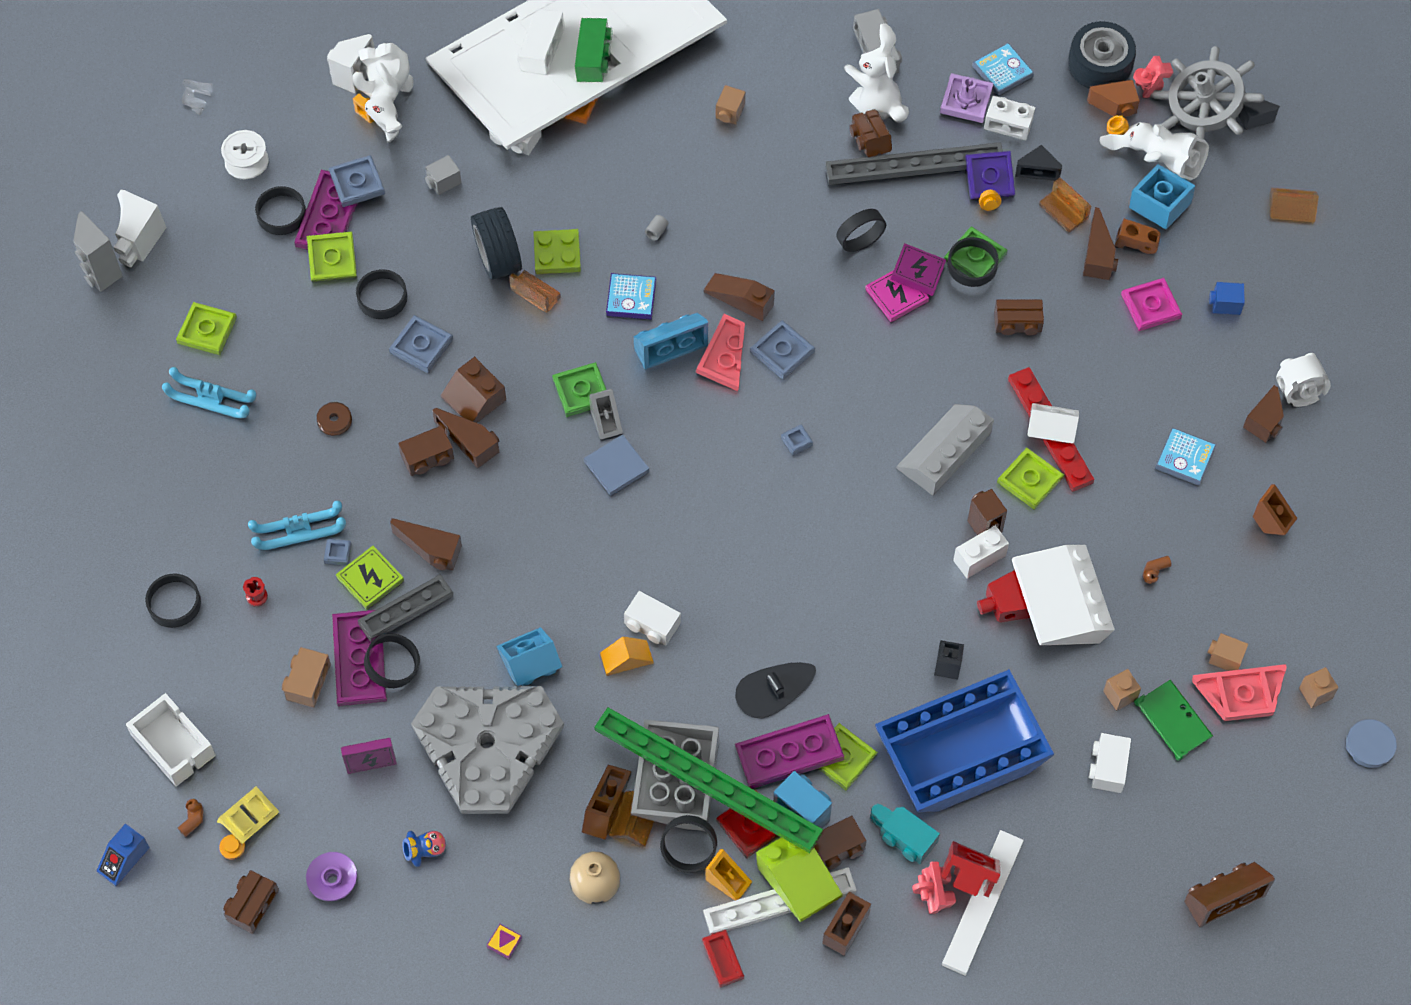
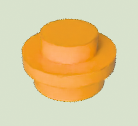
(1117, 125)
(989, 200)
(231, 847)

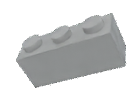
(868, 33)

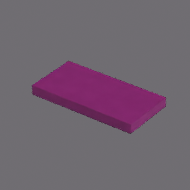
(324, 212)
(350, 647)
(790, 749)

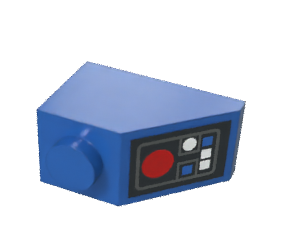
(122, 854)

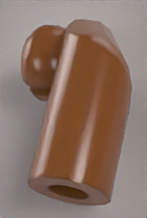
(1153, 568)
(194, 817)

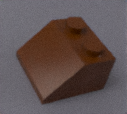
(474, 391)

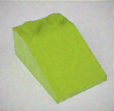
(798, 877)

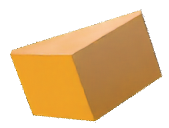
(626, 655)
(727, 876)

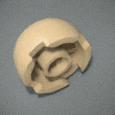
(594, 877)

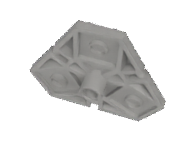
(458, 724)

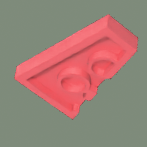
(723, 355)

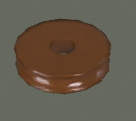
(336, 427)

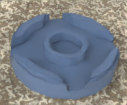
(1371, 743)

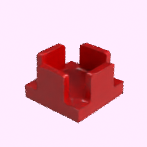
(971, 869)

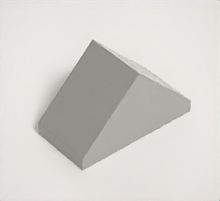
(605, 414)

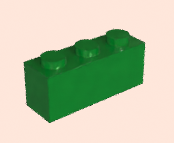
(593, 50)

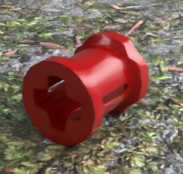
(253, 591)

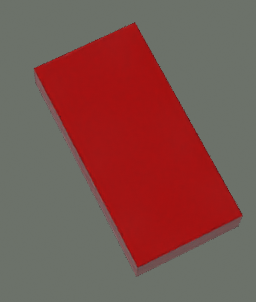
(723, 958)

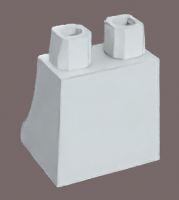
(138, 228)

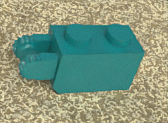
(905, 832)

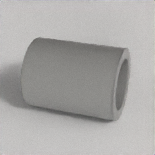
(656, 227)

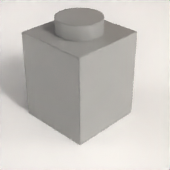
(443, 175)

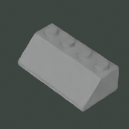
(946, 447)

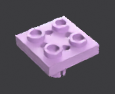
(967, 94)

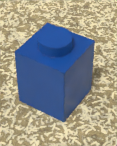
(1227, 298)

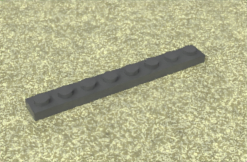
(904, 163)

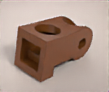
(1137, 237)

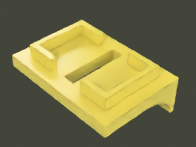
(239, 823)

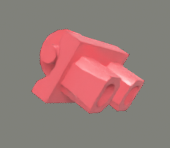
(1152, 76)
(931, 889)

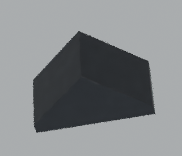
(1258, 114)
(1039, 165)
(949, 659)

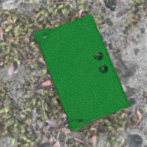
(1172, 721)

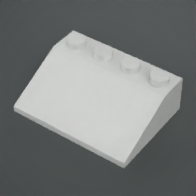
(1063, 596)

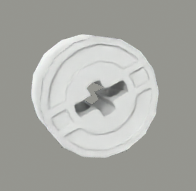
(245, 154)

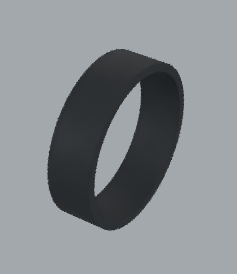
(274, 192)
(856, 221)
(972, 242)
(381, 274)
(169, 578)
(399, 639)
(683, 867)

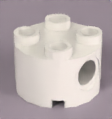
(1303, 380)

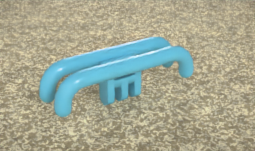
(209, 395)
(298, 528)

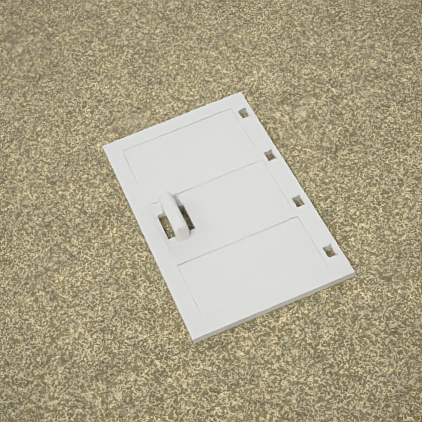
(523, 103)

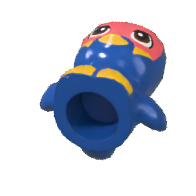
(426, 845)

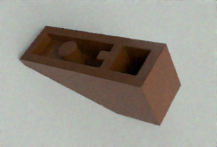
(1100, 250)
(742, 294)
(470, 437)
(433, 545)
(605, 802)

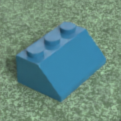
(671, 340)

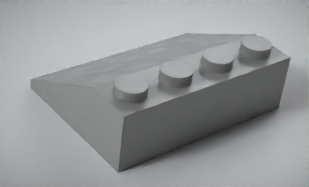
(665, 797)

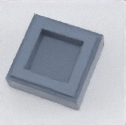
(797, 440)
(337, 552)

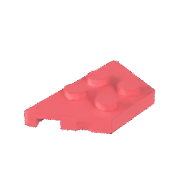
(1243, 691)

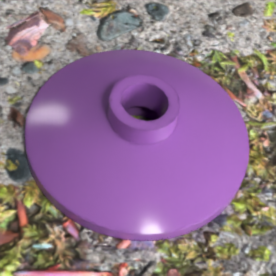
(331, 865)

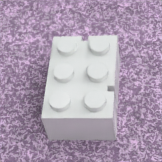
(170, 739)

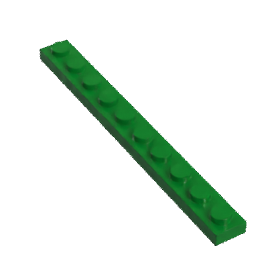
(709, 780)

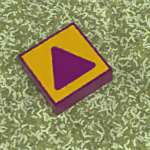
(504, 941)

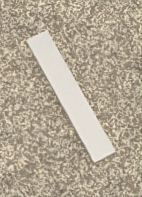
(762, 906)
(981, 908)

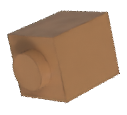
(730, 104)
(1227, 652)
(1318, 687)
(1122, 689)

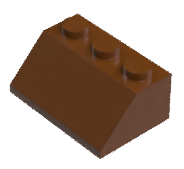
(1228, 892)

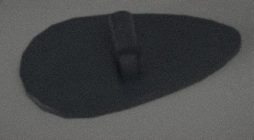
(773, 688)

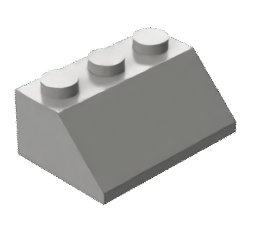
(95, 254)

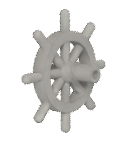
(1206, 95)

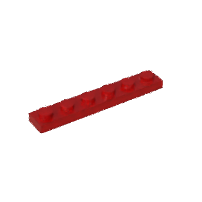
(1064, 454)

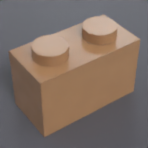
(306, 677)

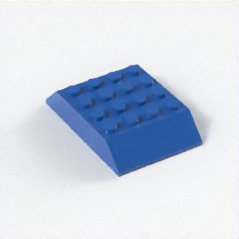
(965, 743)

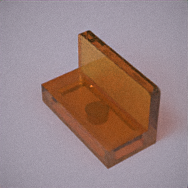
(1293, 204)
(1066, 205)
(534, 290)
(630, 826)

